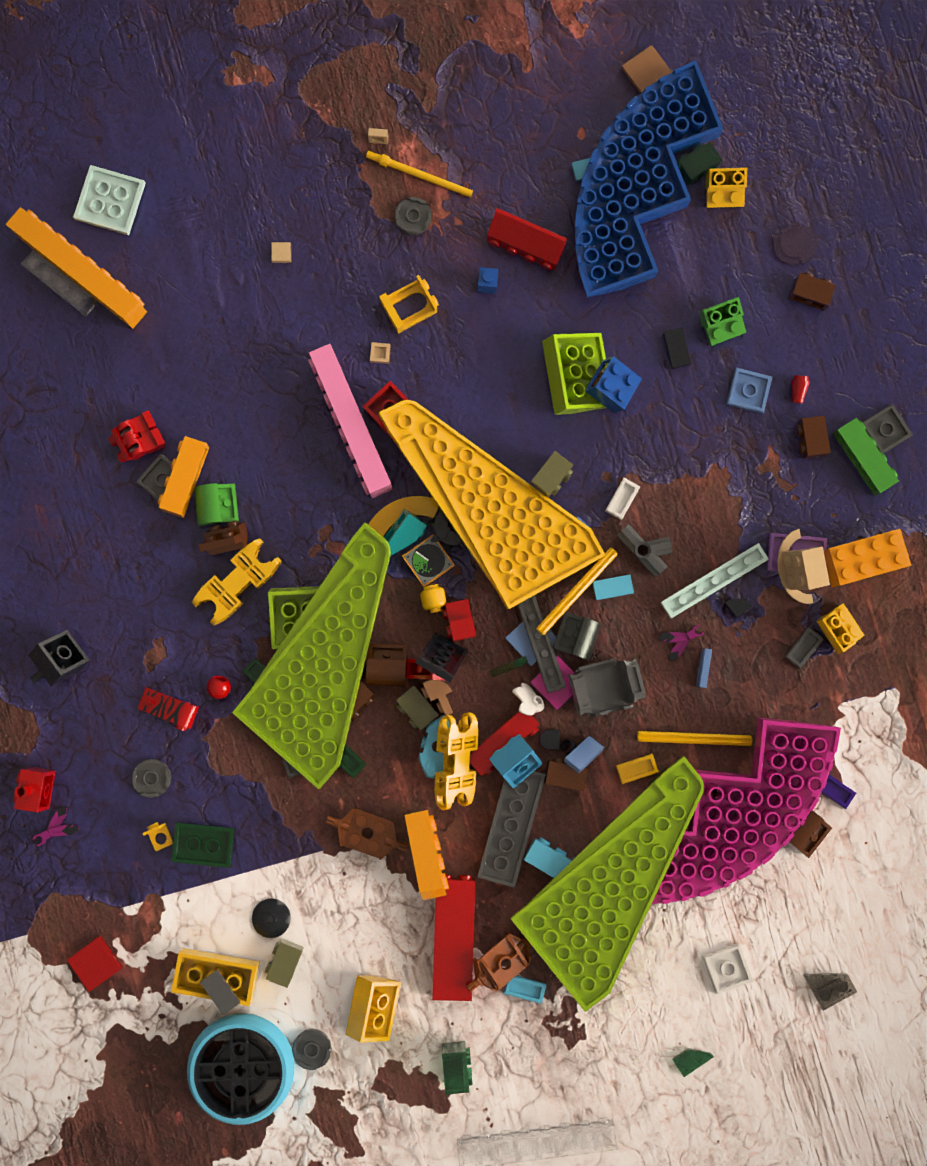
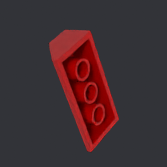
(526, 240)

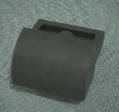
(577, 636)

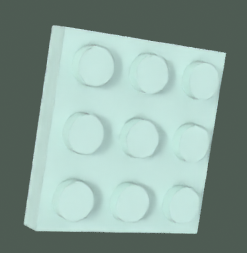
(109, 200)

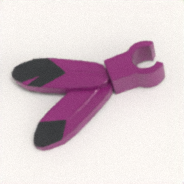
(682, 640)
(54, 827)

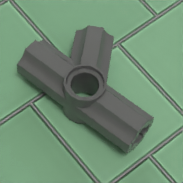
(654, 549)

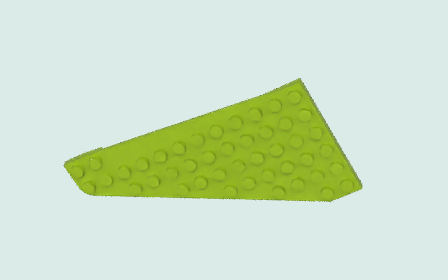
(313, 679)
(600, 899)

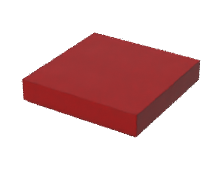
(94, 963)

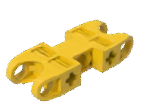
(236, 582)
(456, 760)

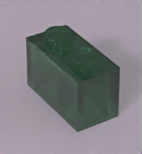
(695, 165)

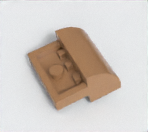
(437, 689)

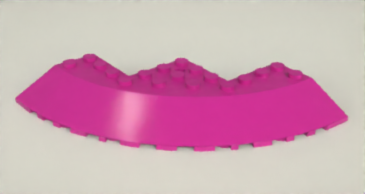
(752, 812)

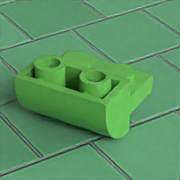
(723, 321)
(216, 504)

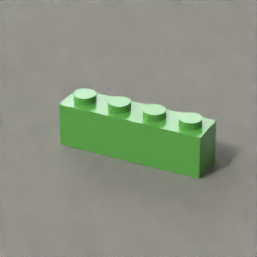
(866, 457)

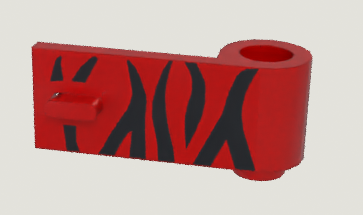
(168, 708)

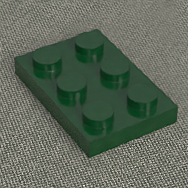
(203, 844)

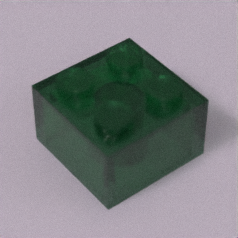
(455, 1067)

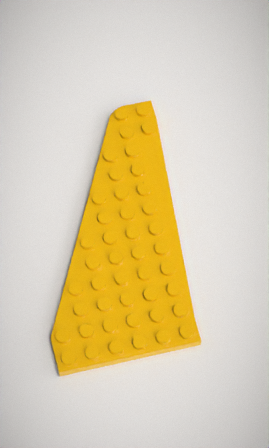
(504, 522)

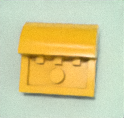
(725, 187)
(840, 628)

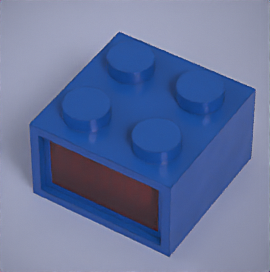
(613, 384)

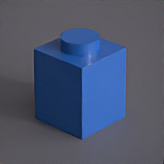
(487, 280)

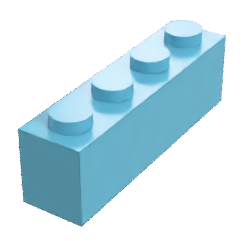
(546, 858)

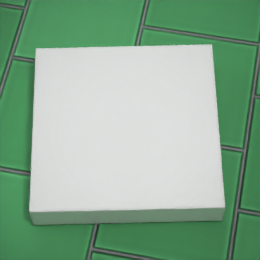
(727, 968)

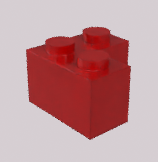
(460, 620)

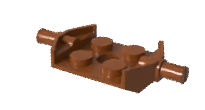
(351, 836)
(488, 967)

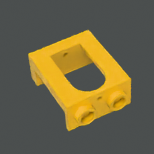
(417, 286)

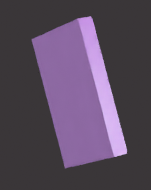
(804, 542)

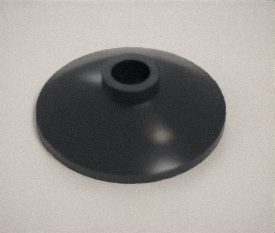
(278, 911)

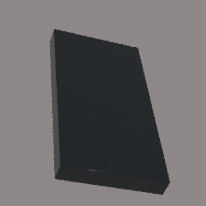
(442, 657)

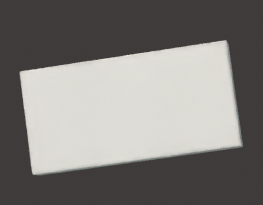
(622, 498)

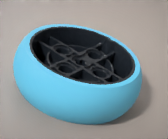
(205, 1069)

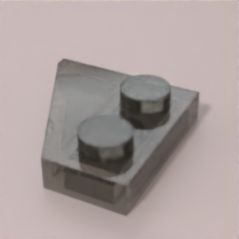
(830, 988)

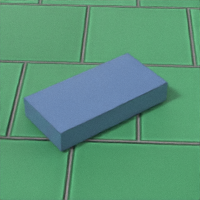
(703, 669)
(583, 754)

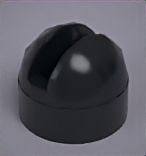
(564, 744)

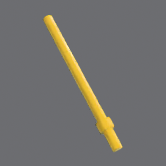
(385, 161)

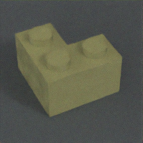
(553, 472)

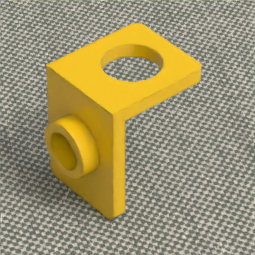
(153, 830)

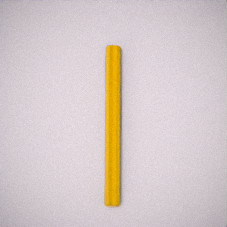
(577, 590)
(694, 738)

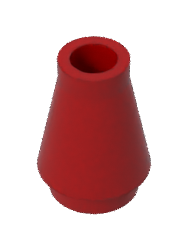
(799, 388)

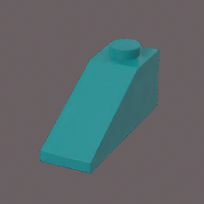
(405, 531)

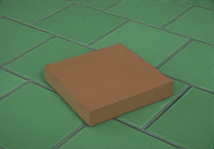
(645, 69)

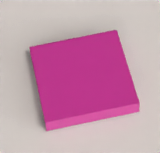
(560, 696)

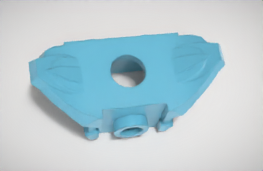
(429, 759)

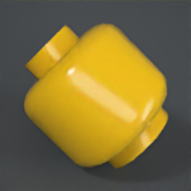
(433, 598)

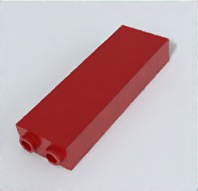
(454, 940)

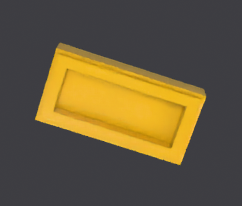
(637, 768)

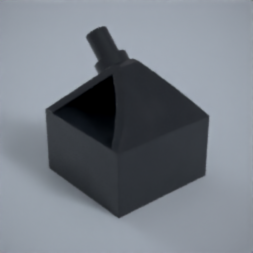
(57, 658)

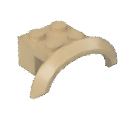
(801, 568)

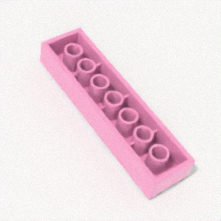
(350, 419)

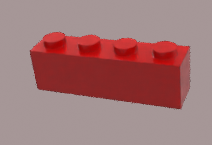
(517, 724)

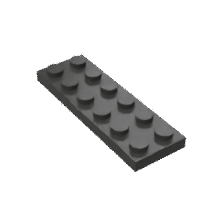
(511, 830)

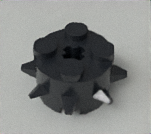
(443, 533)

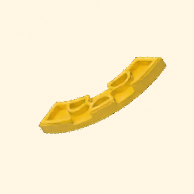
(389, 514)

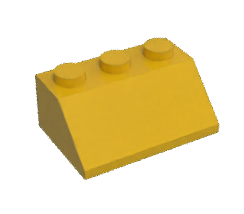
(372, 1008)

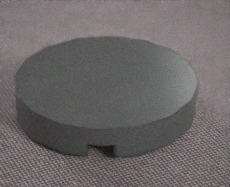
(413, 216)
(151, 778)
(311, 1049)

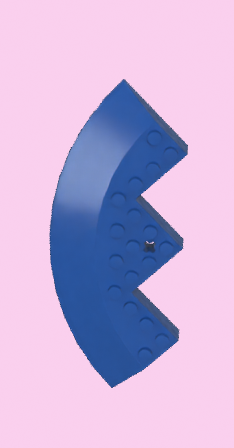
(630, 173)

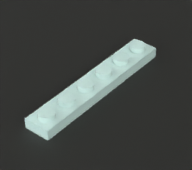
(714, 580)

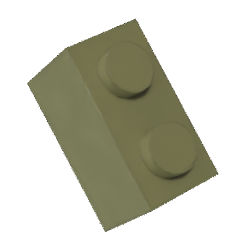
(417, 708)
(284, 963)

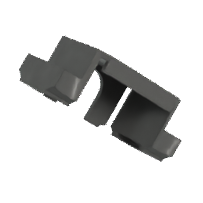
(606, 687)

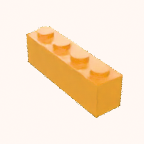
(184, 476)

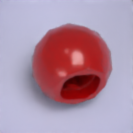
(218, 687)

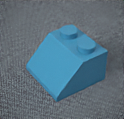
(515, 760)

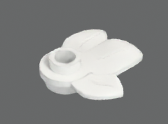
(530, 701)

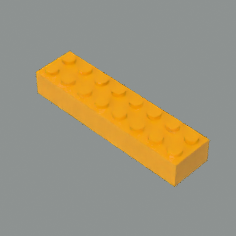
(77, 267)

